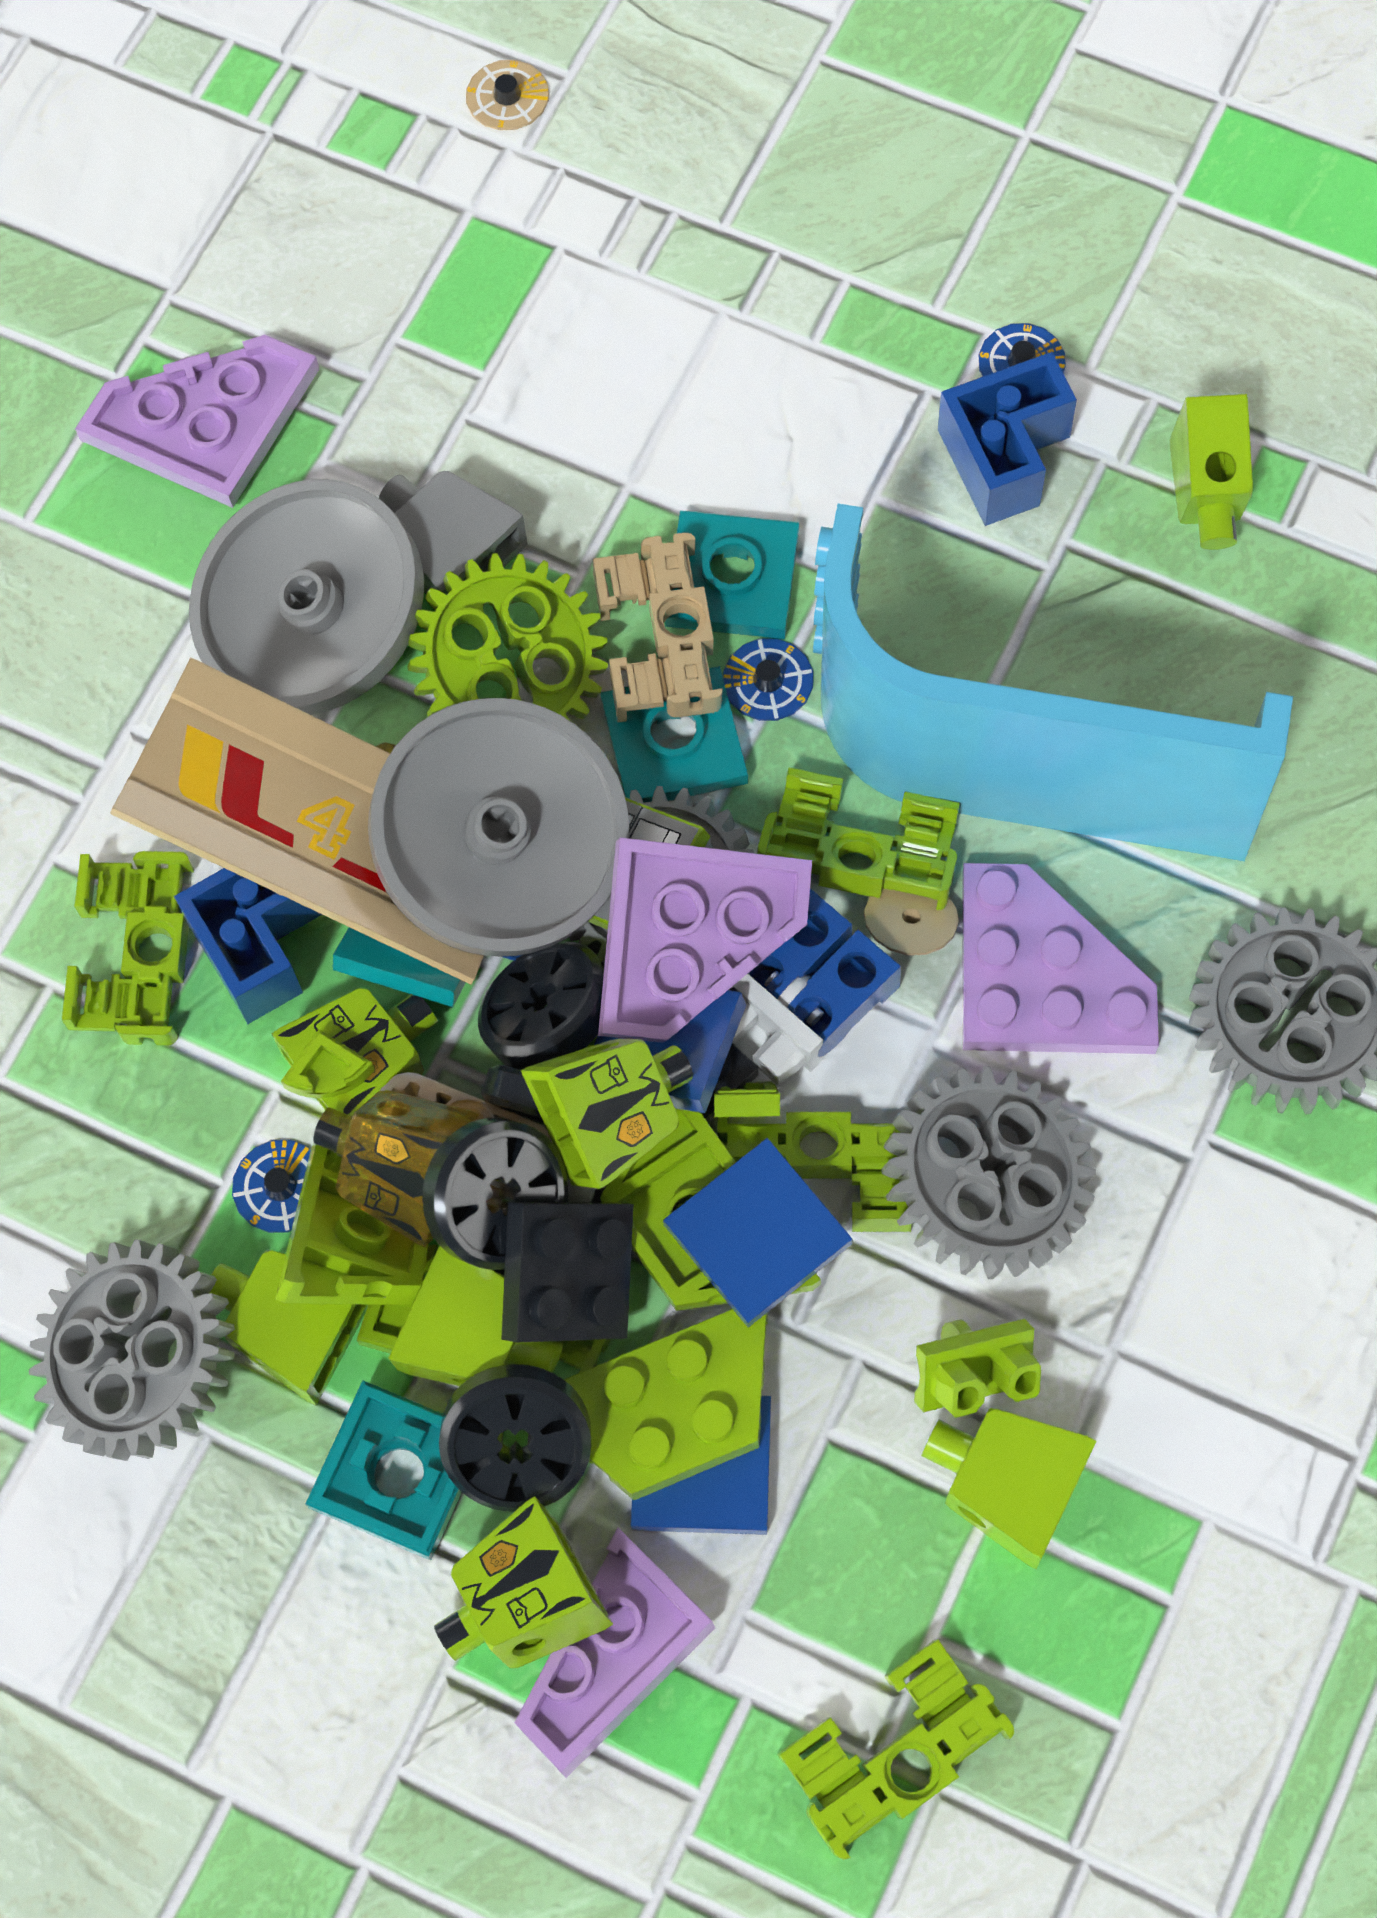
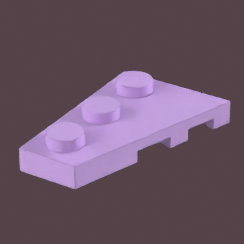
(606, 1676)

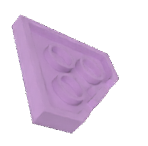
(203, 416)
(690, 929)
(1044, 973)

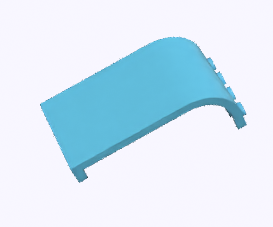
(1030, 751)

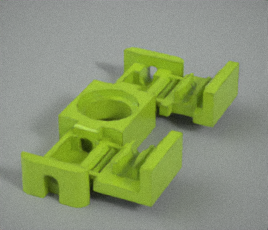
(910, 868)
(149, 906)
(869, 1157)
(859, 1802)

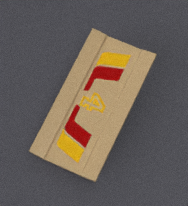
(273, 803)

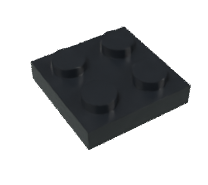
(567, 1271)

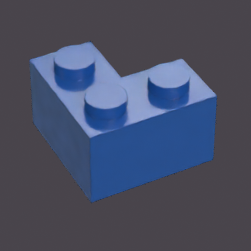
(997, 428)
(239, 934)

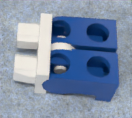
(813, 991)

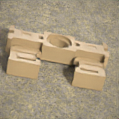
(681, 660)

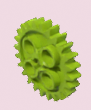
(559, 636)

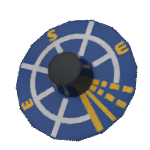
(1016, 345)
(768, 679)
(270, 1184)

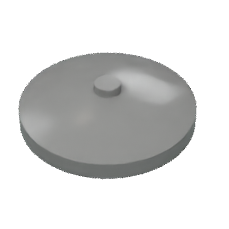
(308, 594)
(497, 826)

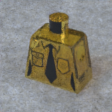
(388, 1155)

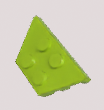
(660, 1185)
(342, 1251)
(676, 1404)

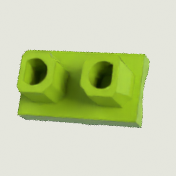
(976, 1364)

